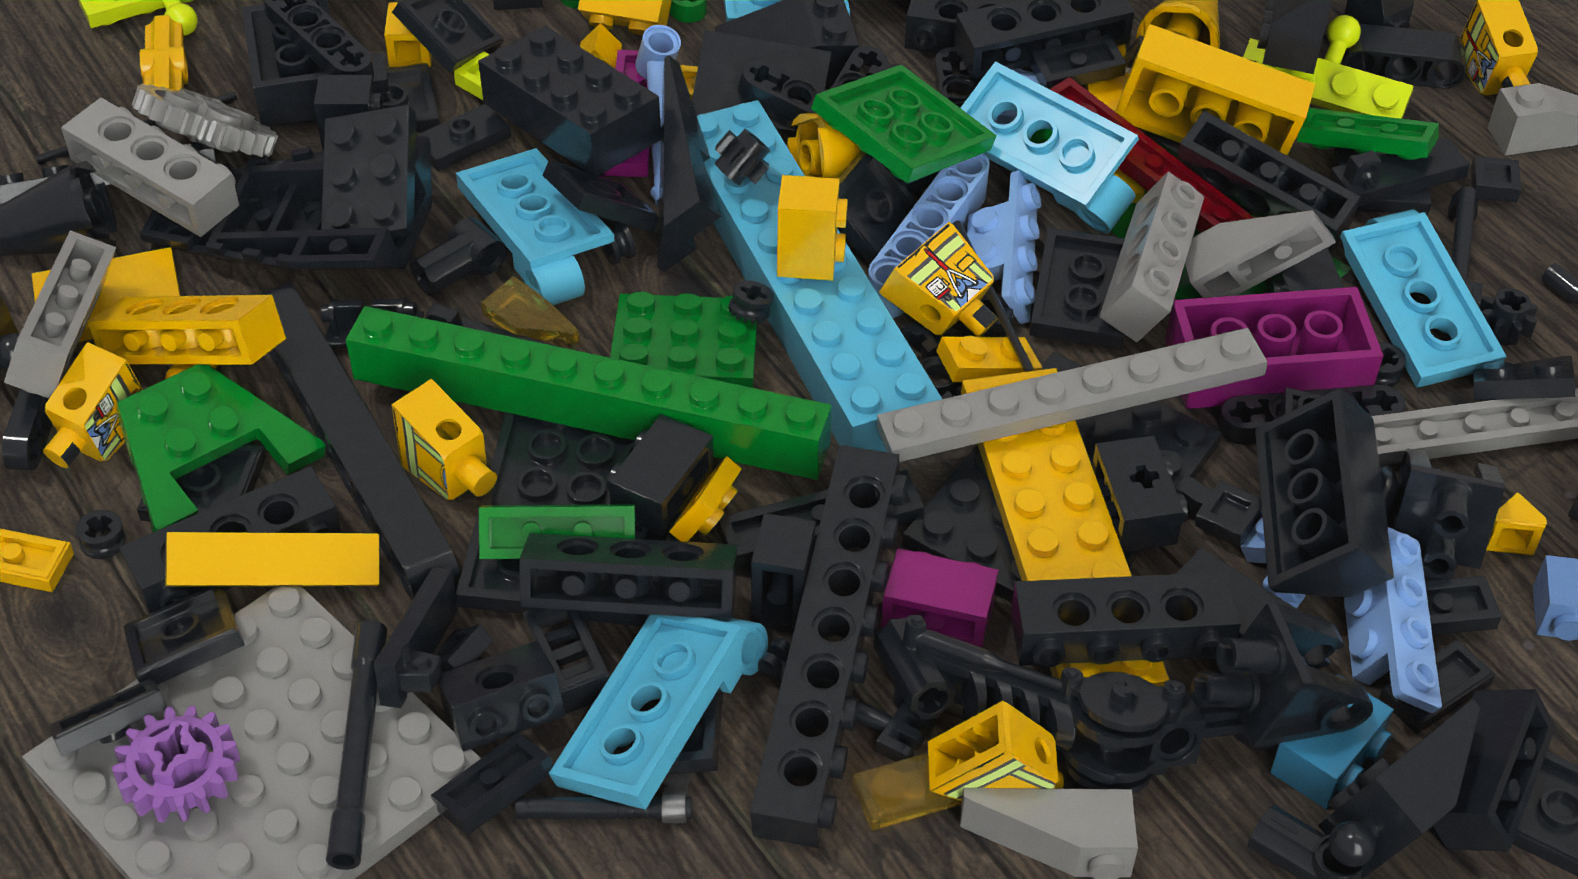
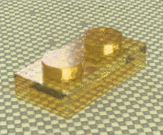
(898, 792)

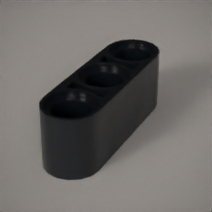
(1409, 55)

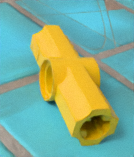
(164, 55)

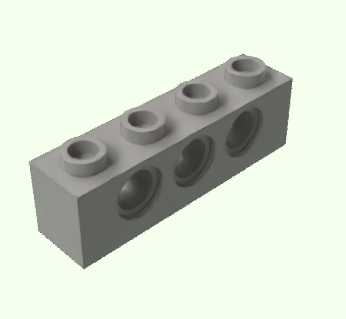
(151, 166)
(1152, 257)
(59, 315)

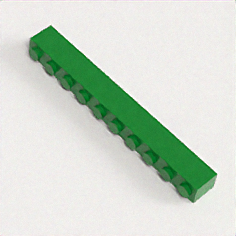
(588, 389)

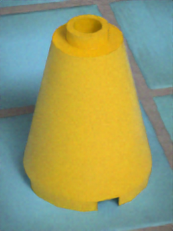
(1187, 18)
(820, 148)

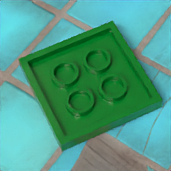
(903, 123)
(685, 336)

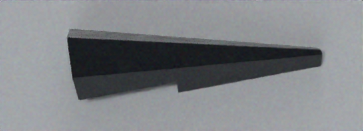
(684, 186)

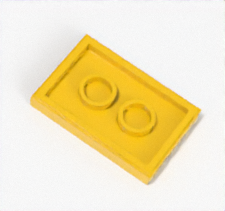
(129, 276)

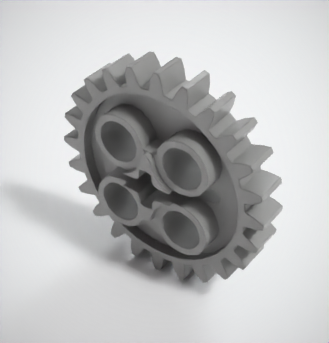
(204, 120)

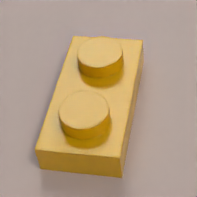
(982, 357)
(708, 502)

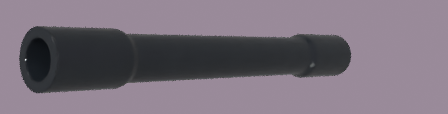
(348, 819)

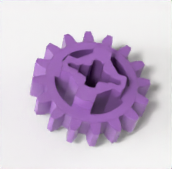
(176, 763)

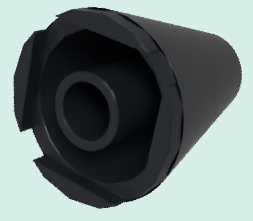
(46, 213)

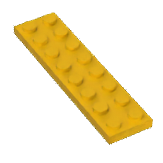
(1055, 512)

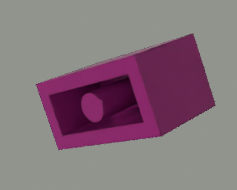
(947, 593)

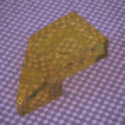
(527, 313)

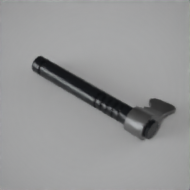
(671, 807)

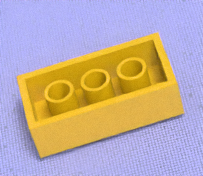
(1183, 77)

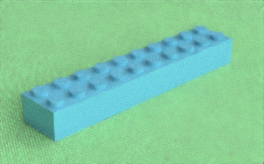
(830, 329)

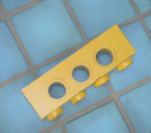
(189, 329)

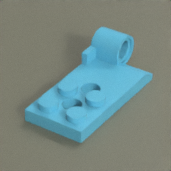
(1073, 163)
(541, 238)
(1406, 256)
(670, 661)

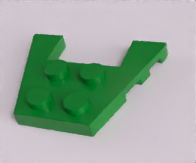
(194, 422)

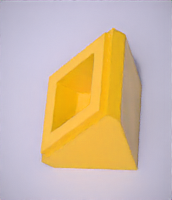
(602, 45)
(1517, 527)

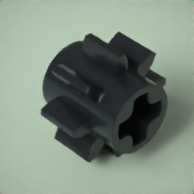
(742, 157)
(1509, 315)

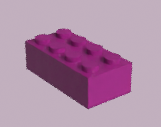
(1305, 336)

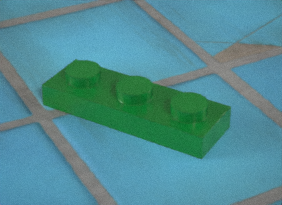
(1369, 132)
(507, 527)

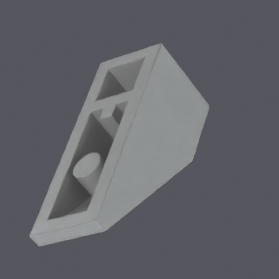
(1534, 119)
(1249, 251)
(1064, 828)

